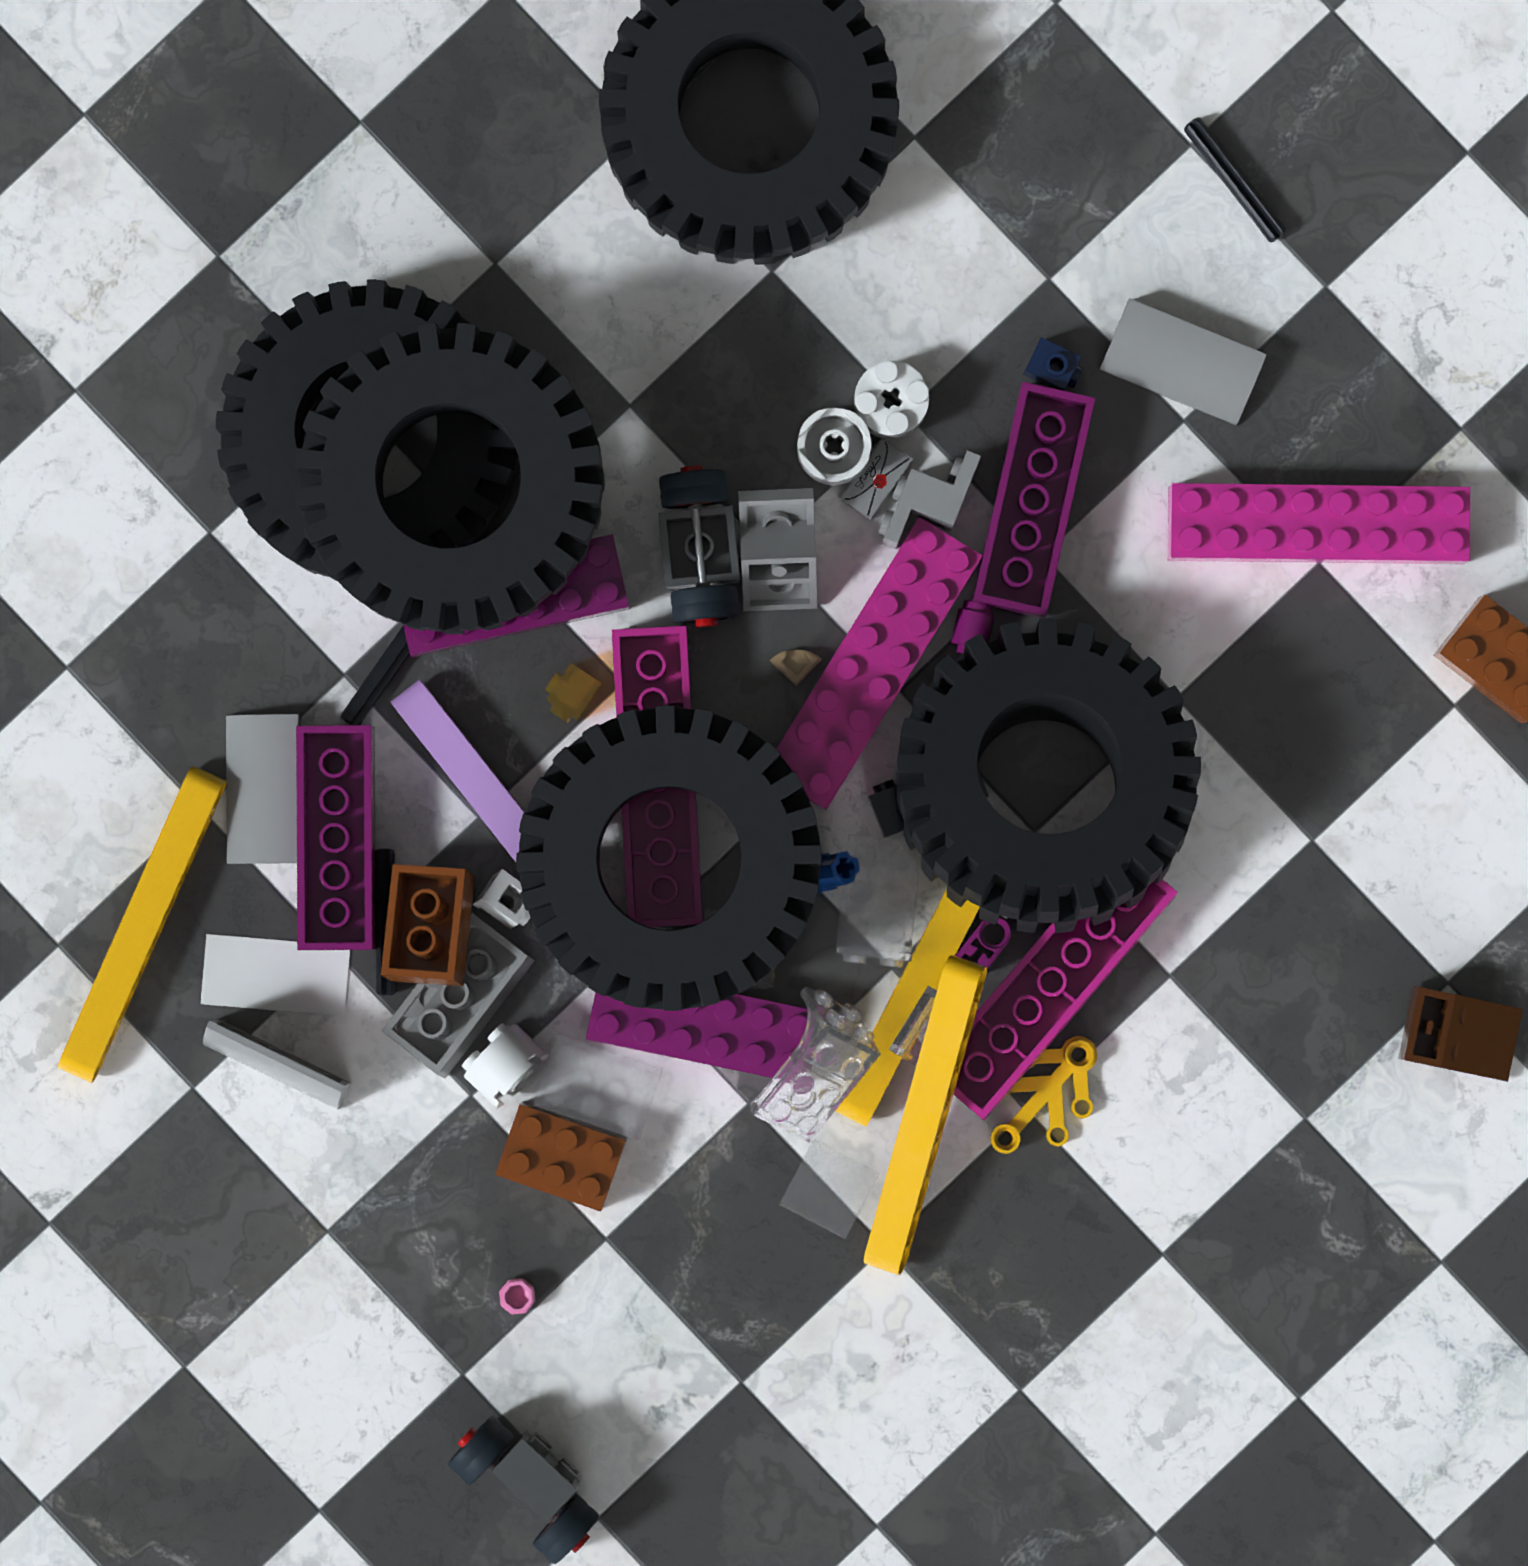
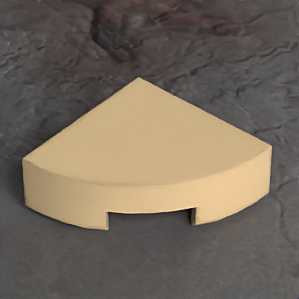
(795, 664)

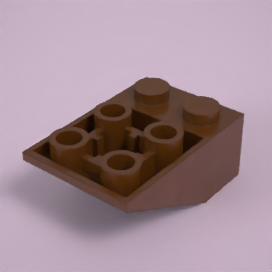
(1460, 1033)

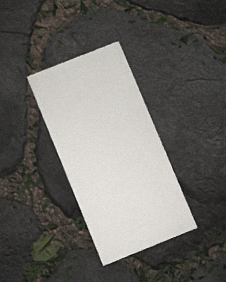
(273, 976)

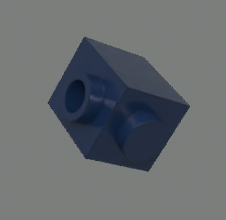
(1053, 366)

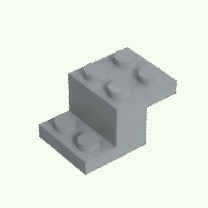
(929, 498)
(778, 549)

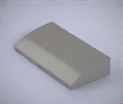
(1182, 361)
(261, 788)
(445, 1020)
(275, 1063)

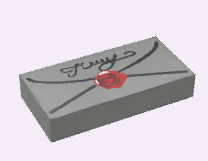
(877, 479)

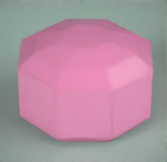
(517, 1296)

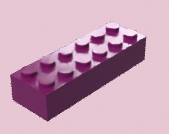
(1033, 500)
(591, 592)
(335, 837)
(732, 1034)

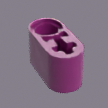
(996, 949)

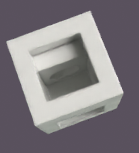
(503, 886)

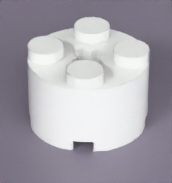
(885, 379)
(855, 446)
(504, 1064)

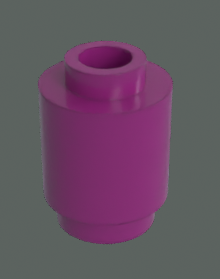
(971, 621)

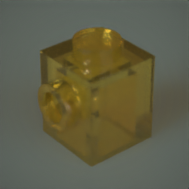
(571, 693)

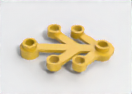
(1050, 1090)

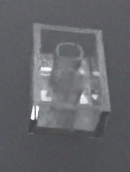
(598, 1086)

